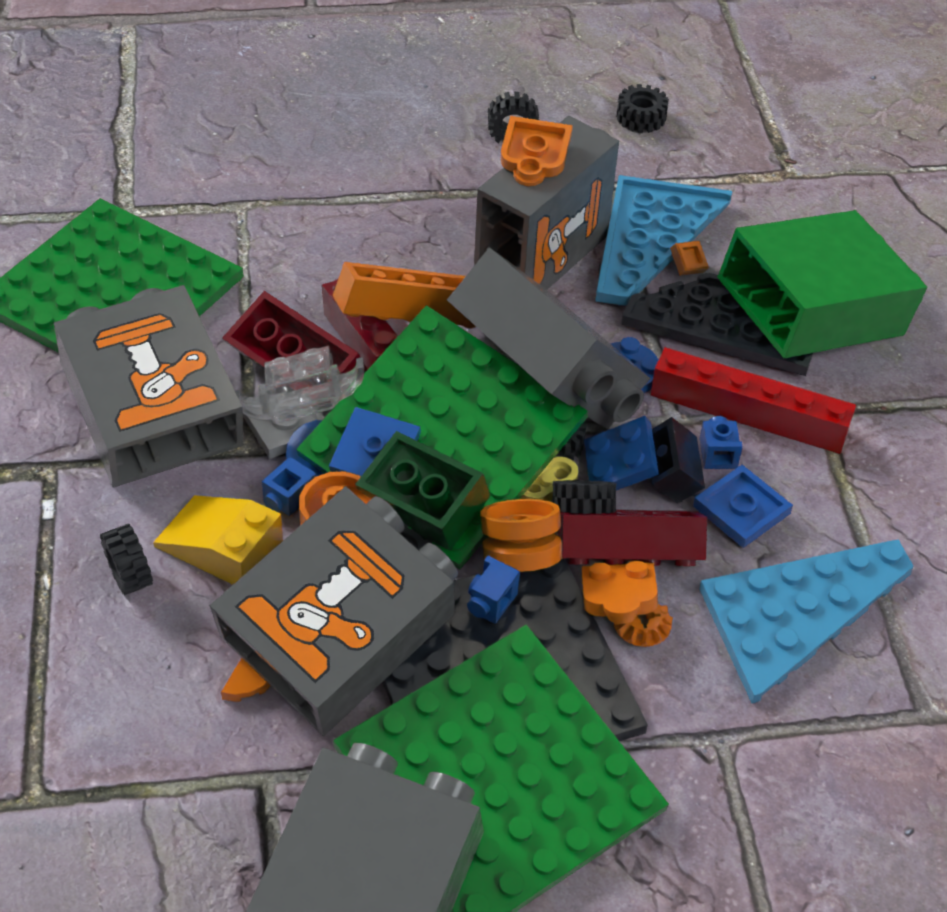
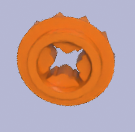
(656, 630)

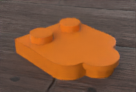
(535, 149)
(620, 590)

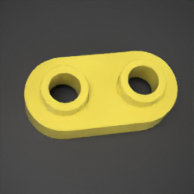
(543, 486)

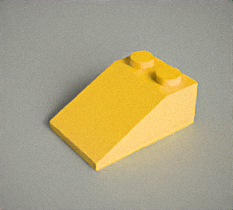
(222, 535)

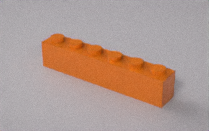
(396, 292)

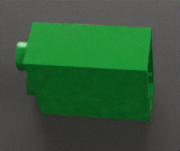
(820, 282)

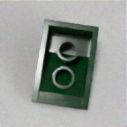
(426, 489)

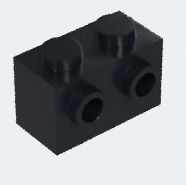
(677, 461)

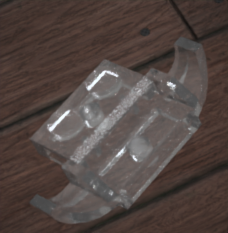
(301, 386)

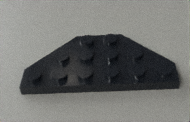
(709, 318)

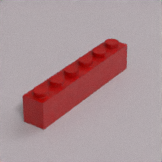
(752, 400)

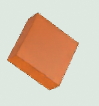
(689, 258)

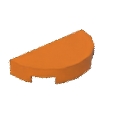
(243, 683)

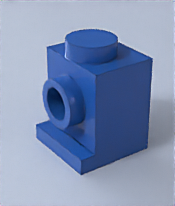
(720, 436)
(284, 486)
(493, 590)

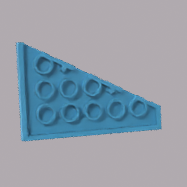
(644, 225)
(787, 611)

